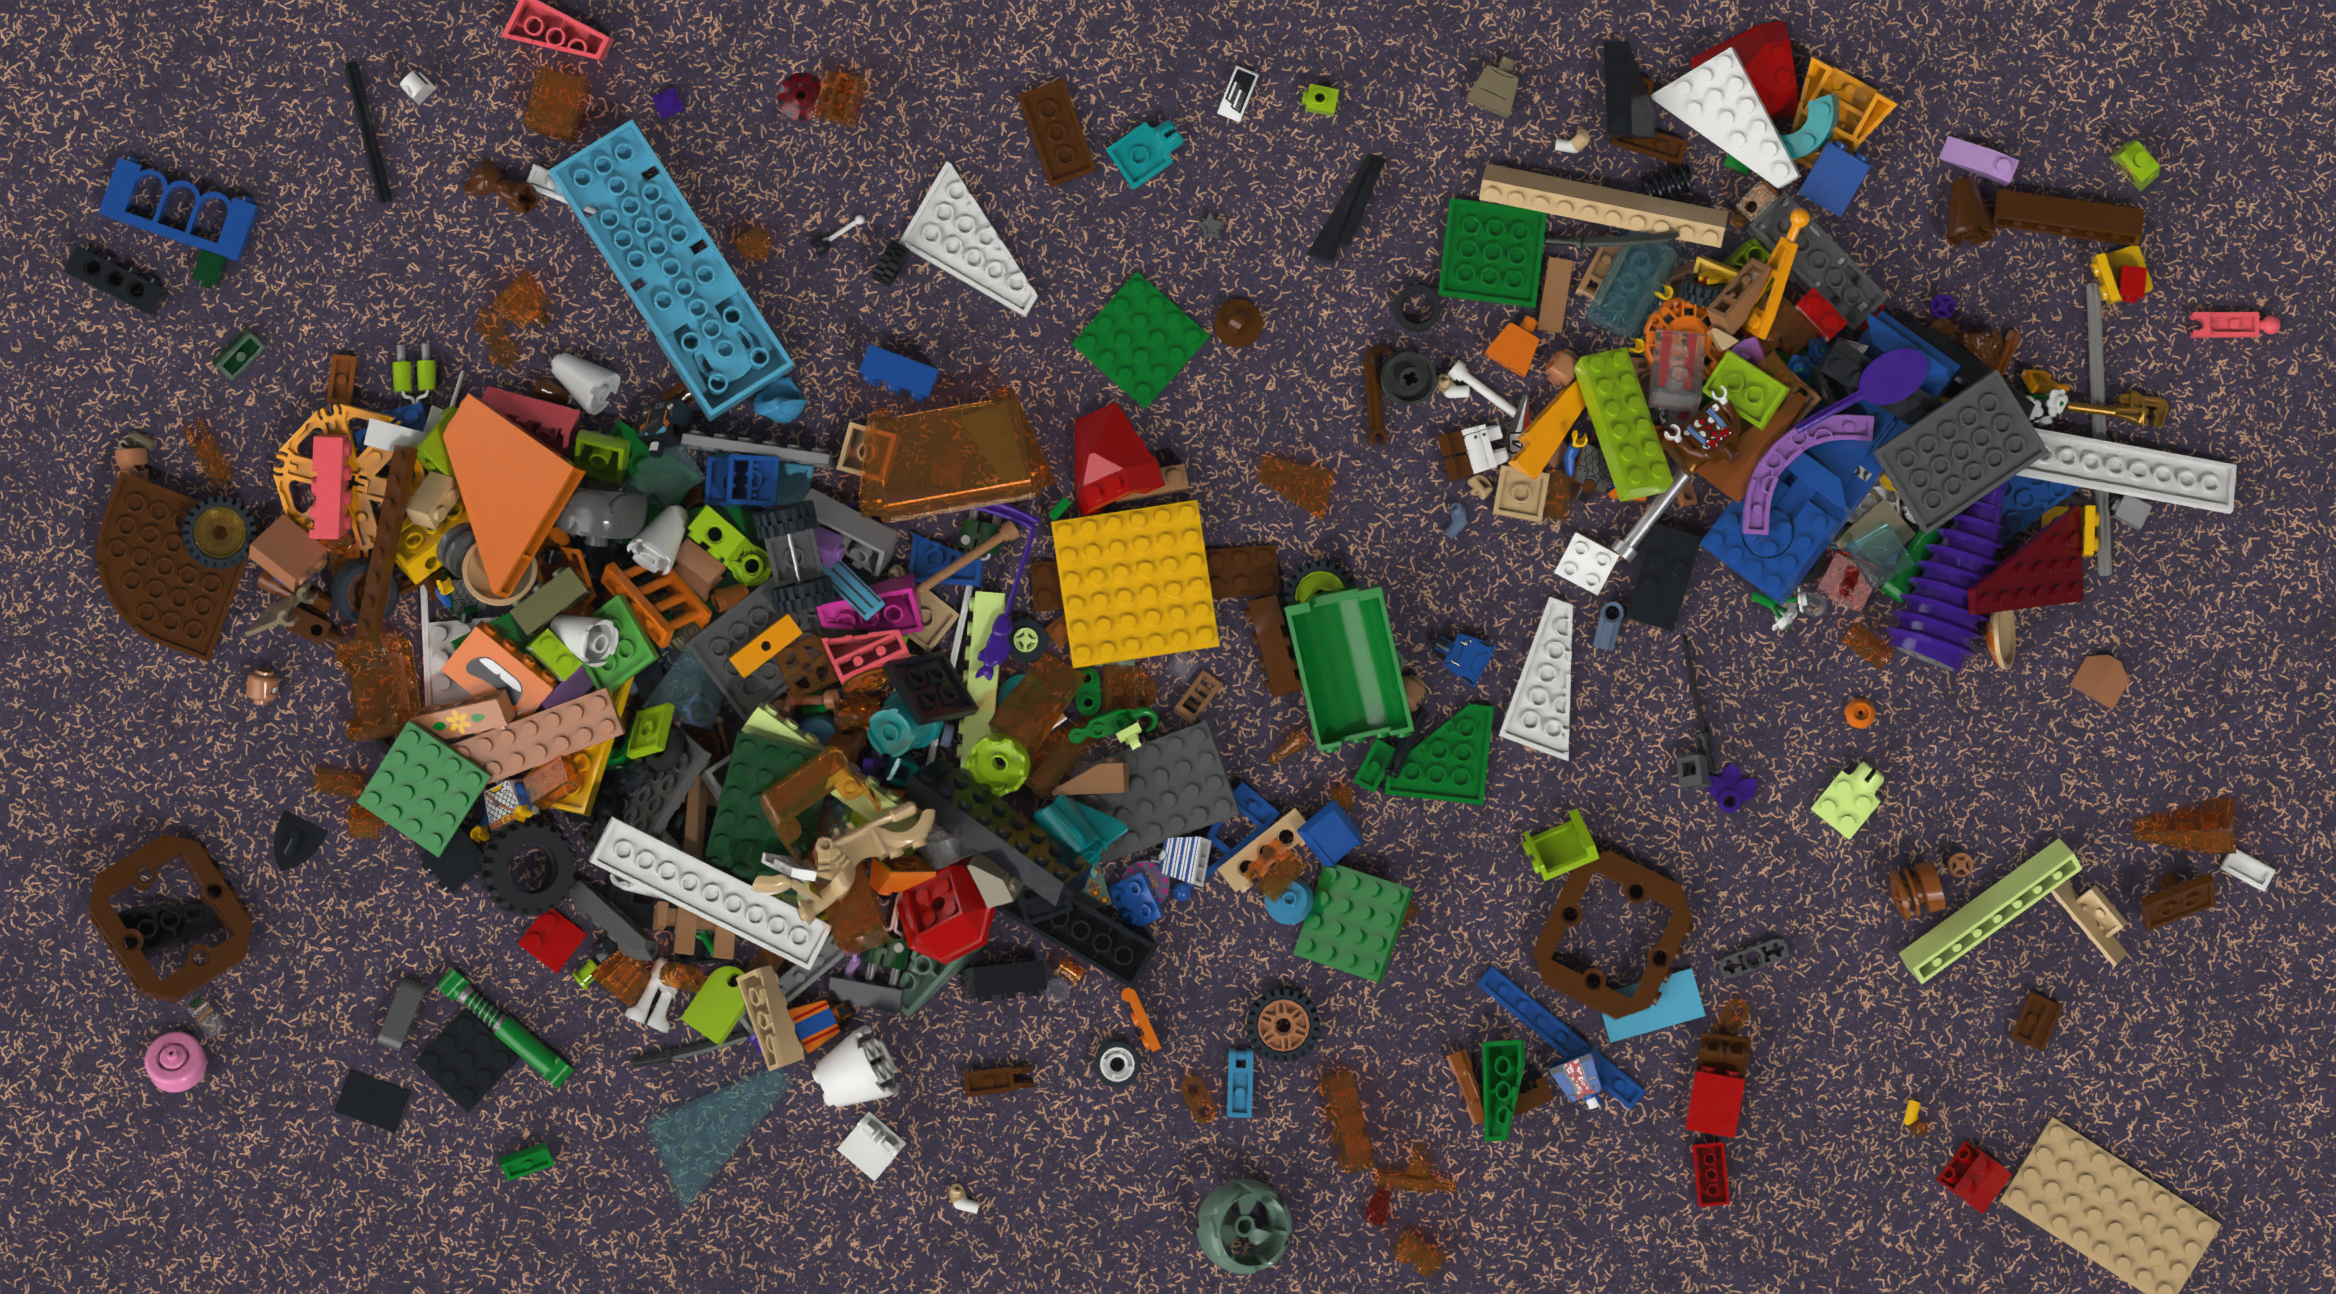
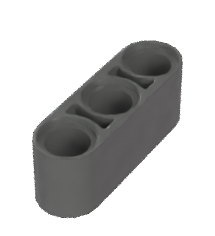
(400, 1016)

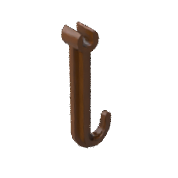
(1373, 393)

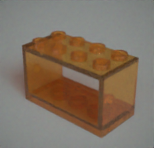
(858, 918)

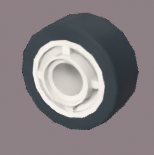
(1104, 1058)

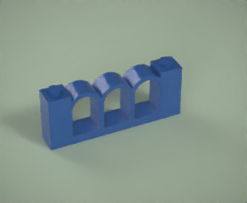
(123, 189)

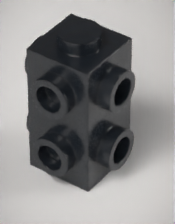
(599, 558)

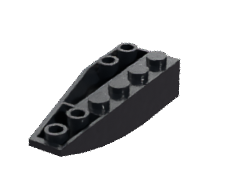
(1972, 367)

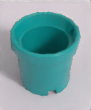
(896, 731)

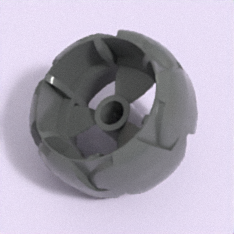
(604, 512)

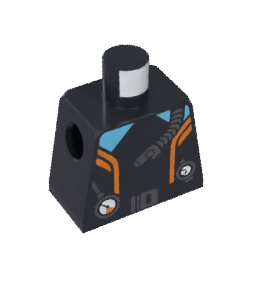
(663, 425)

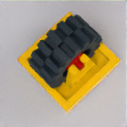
(1706, 281)

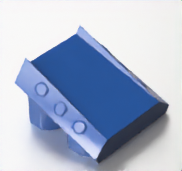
(1330, 834)

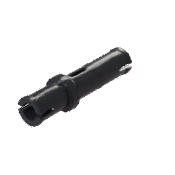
(1405, 745)

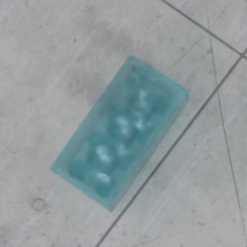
(1630, 288)

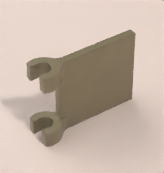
(1873, 519)
(279, 611)

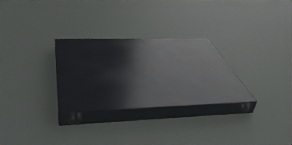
(372, 1101)

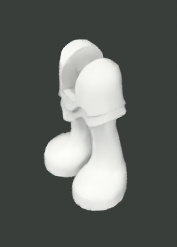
(640, 1010)

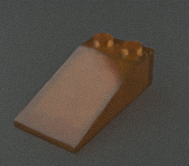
(1037, 702)

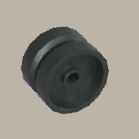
(1422, 383)

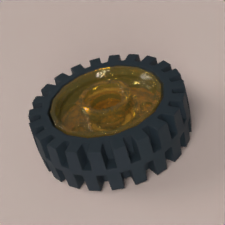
(199, 527)

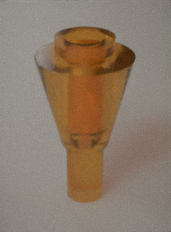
(1294, 743)

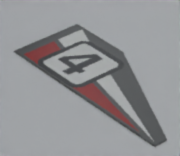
(1519, 424)

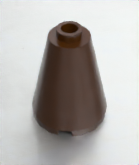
(1968, 214)

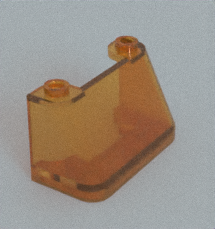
(381, 685)

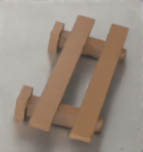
(686, 922)

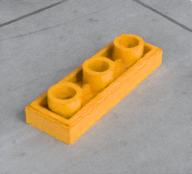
(777, 635)

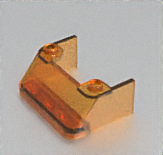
(806, 786)

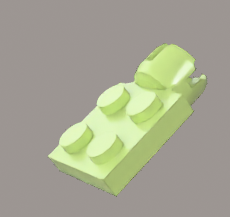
(1849, 799)

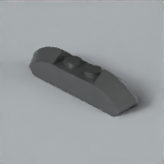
(622, 929)

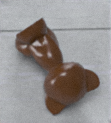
(487, 179)

